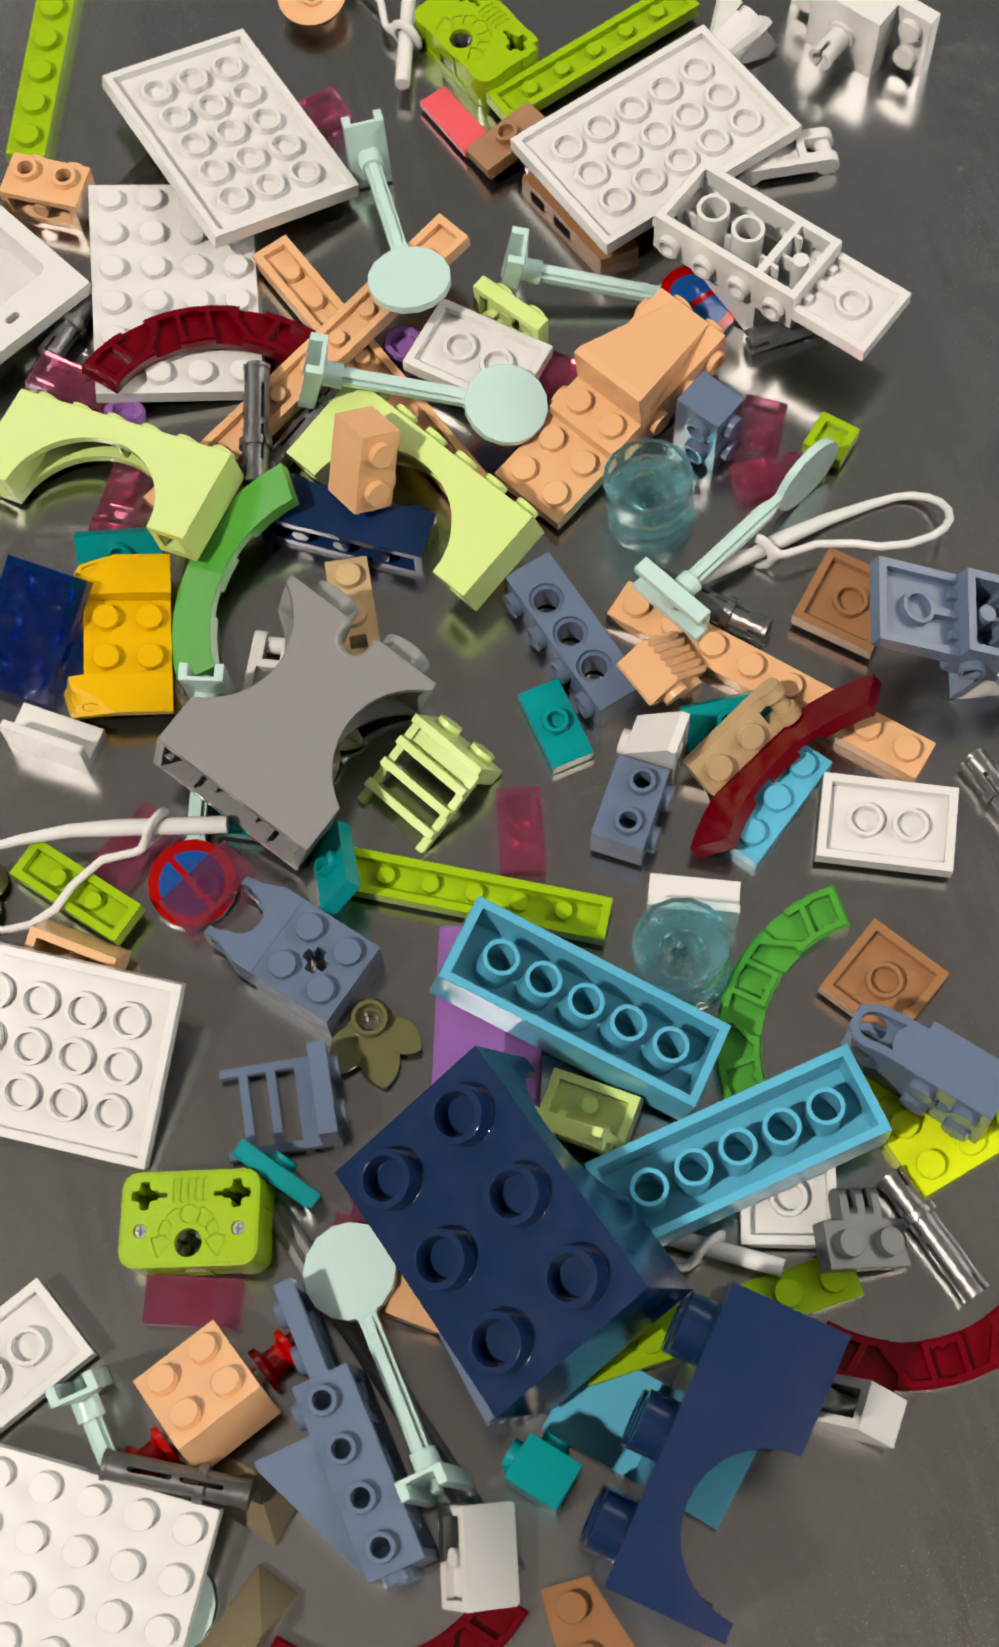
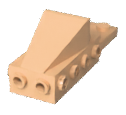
(620, 395)

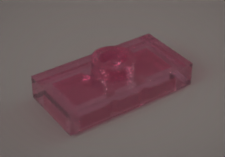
(63, 381)
(762, 426)
(521, 832)
(126, 872)
(207, 888)
(193, 1302)

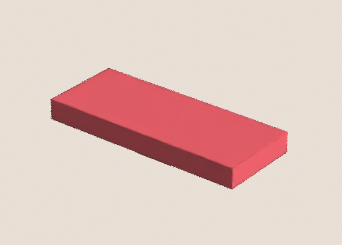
(452, 118)

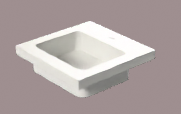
(34, 286)

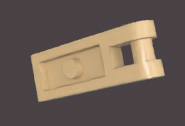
(354, 580)
(741, 736)

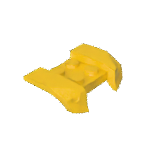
(125, 639)

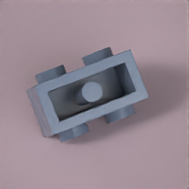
(708, 421)
(630, 810)

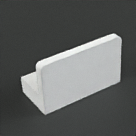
(54, 737)
(719, 894)
(478, 1556)

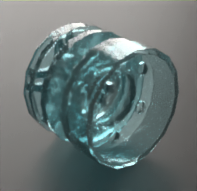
(649, 495)
(677, 932)

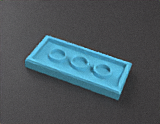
(594, 1424)

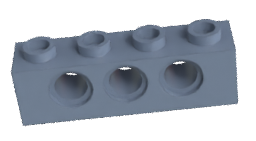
(546, 584)

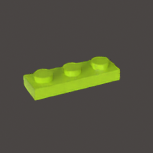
(91, 903)

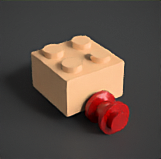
(210, 1397)

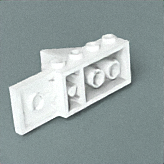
(774, 263)

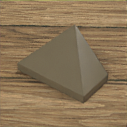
(268, 1511)
(252, 1612)

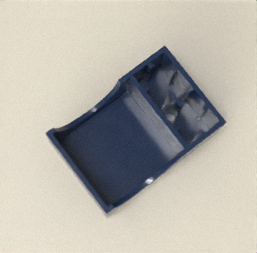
(509, 1237)
(744, 1384)

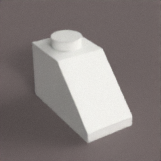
(657, 740)
(862, 1411)

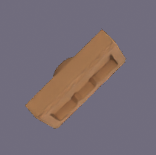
(493, 149)

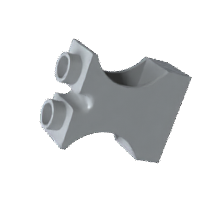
(272, 746)

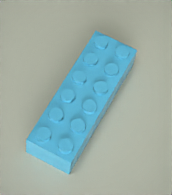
(580, 1008)
(747, 1146)

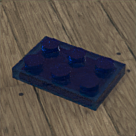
(37, 627)

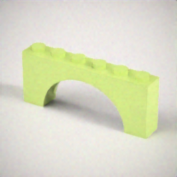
(189, 478)
(487, 526)

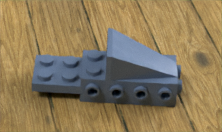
(939, 619)
(349, 1462)

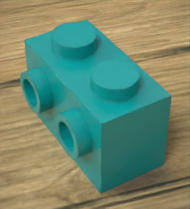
(541, 1471)

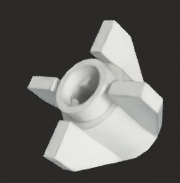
(742, 31)

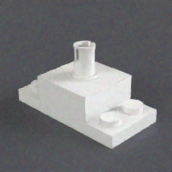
(870, 32)

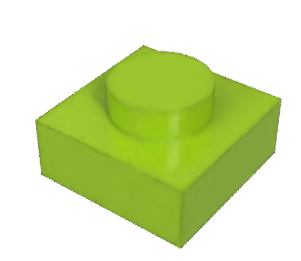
(838, 430)

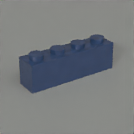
(389, 537)

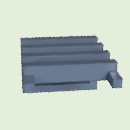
(319, 1109)

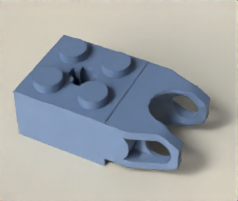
(289, 943)
(928, 1070)

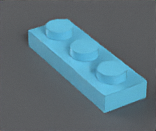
(779, 804)

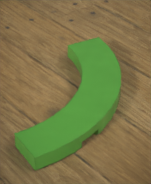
(203, 581)
(758, 976)

